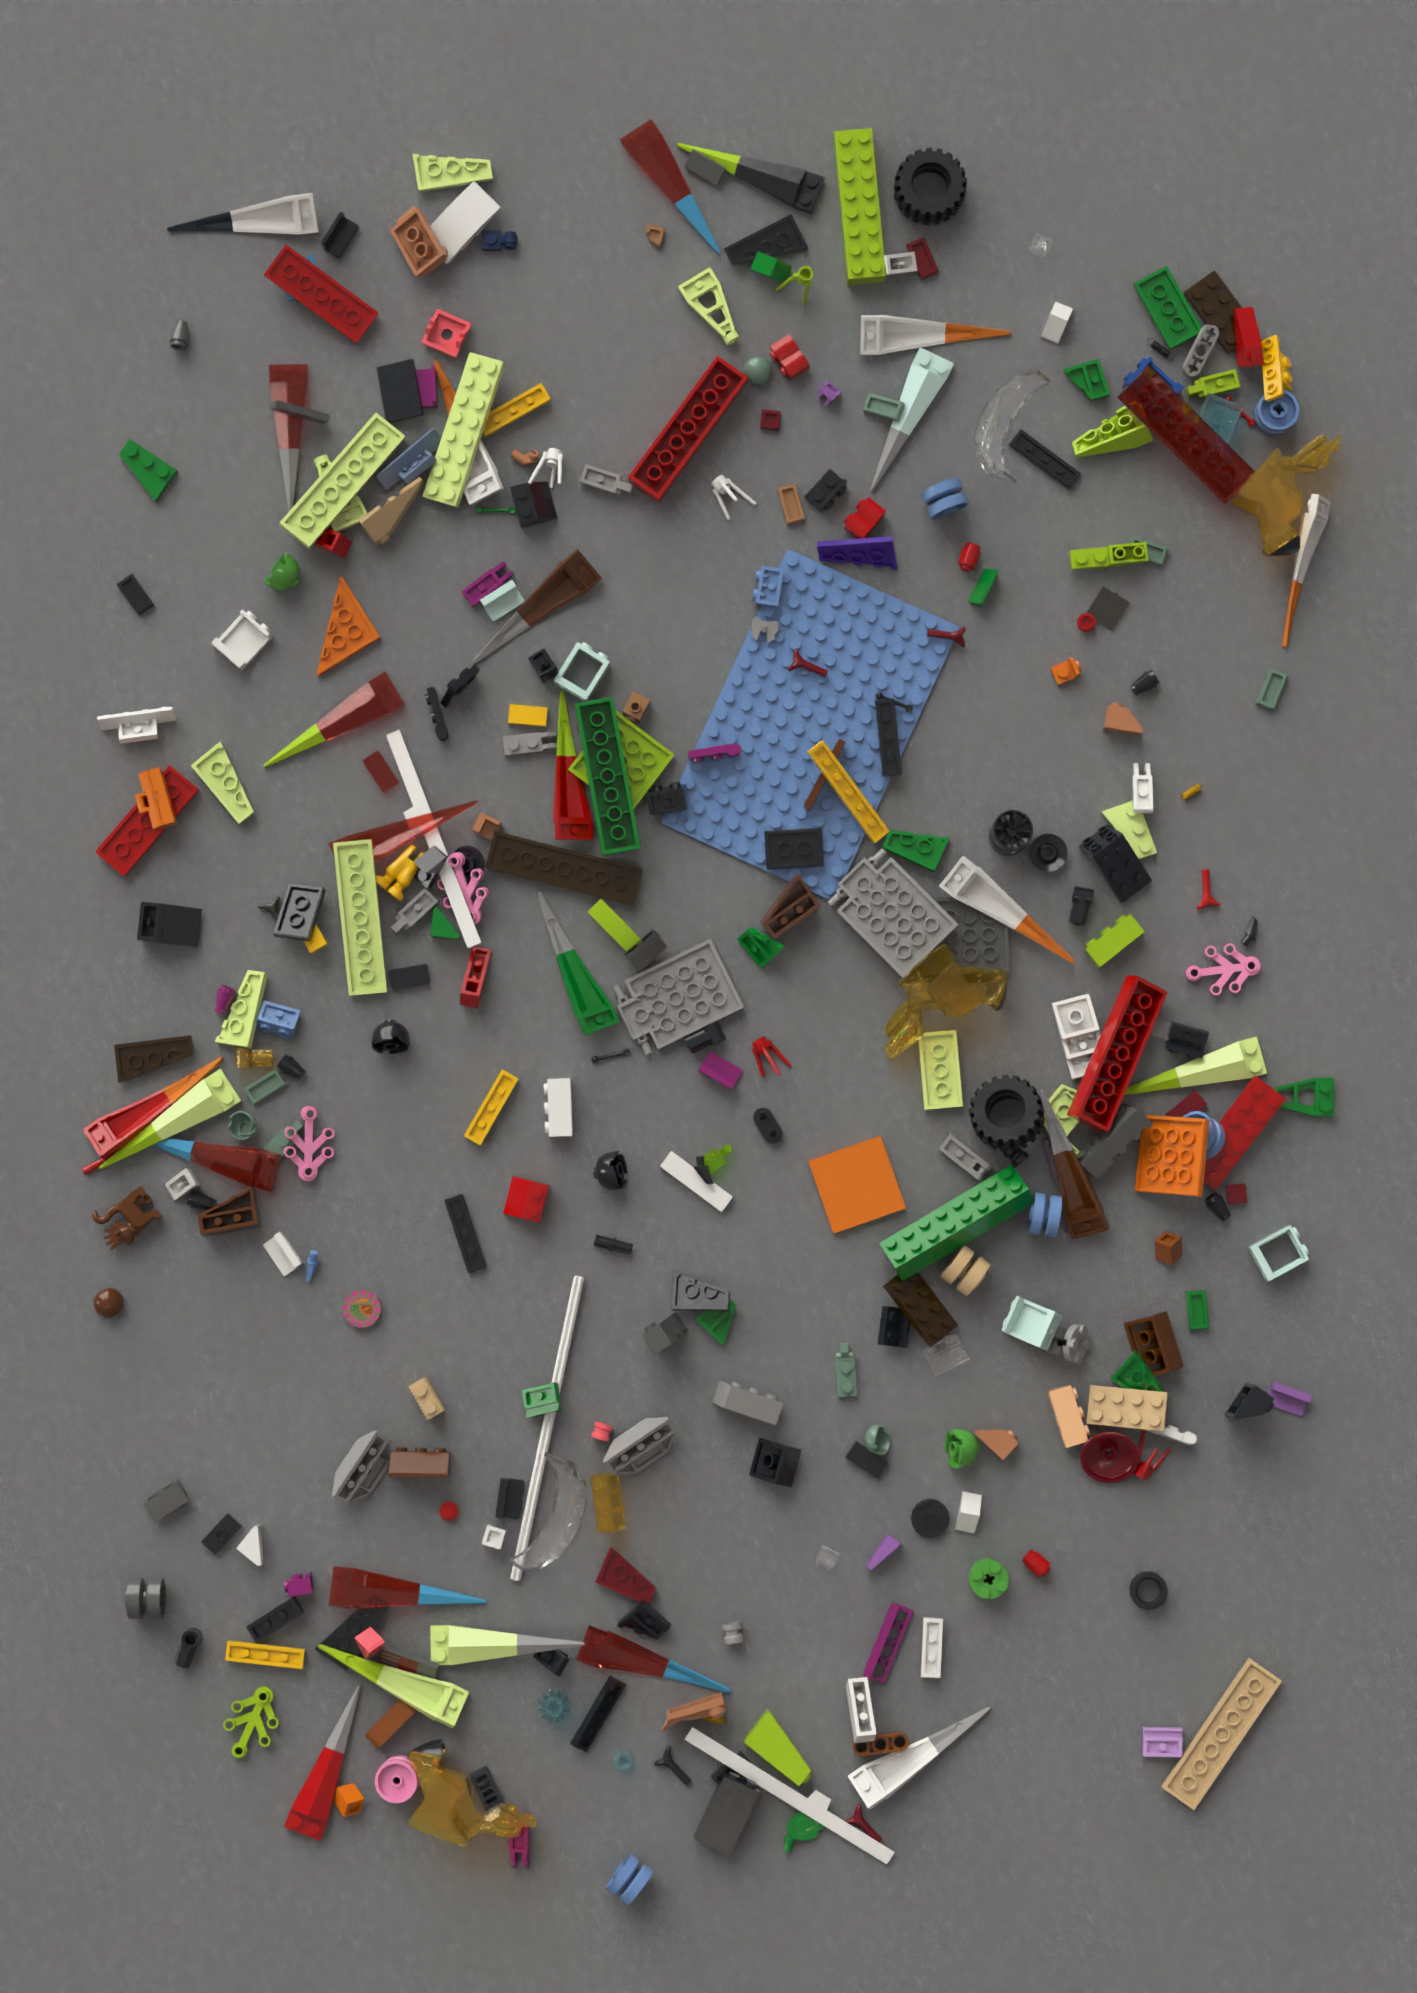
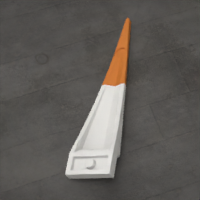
(891, 334)
(483, 476)
(1310, 531)
(978, 890)

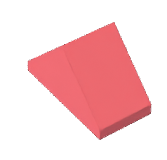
(369, 1643)

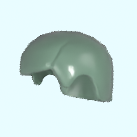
(757, 370)
(243, 1125)
(877, 1440)

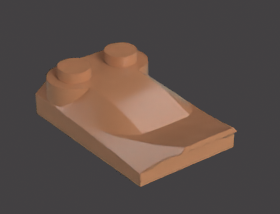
(418, 242)
(711, 1705)

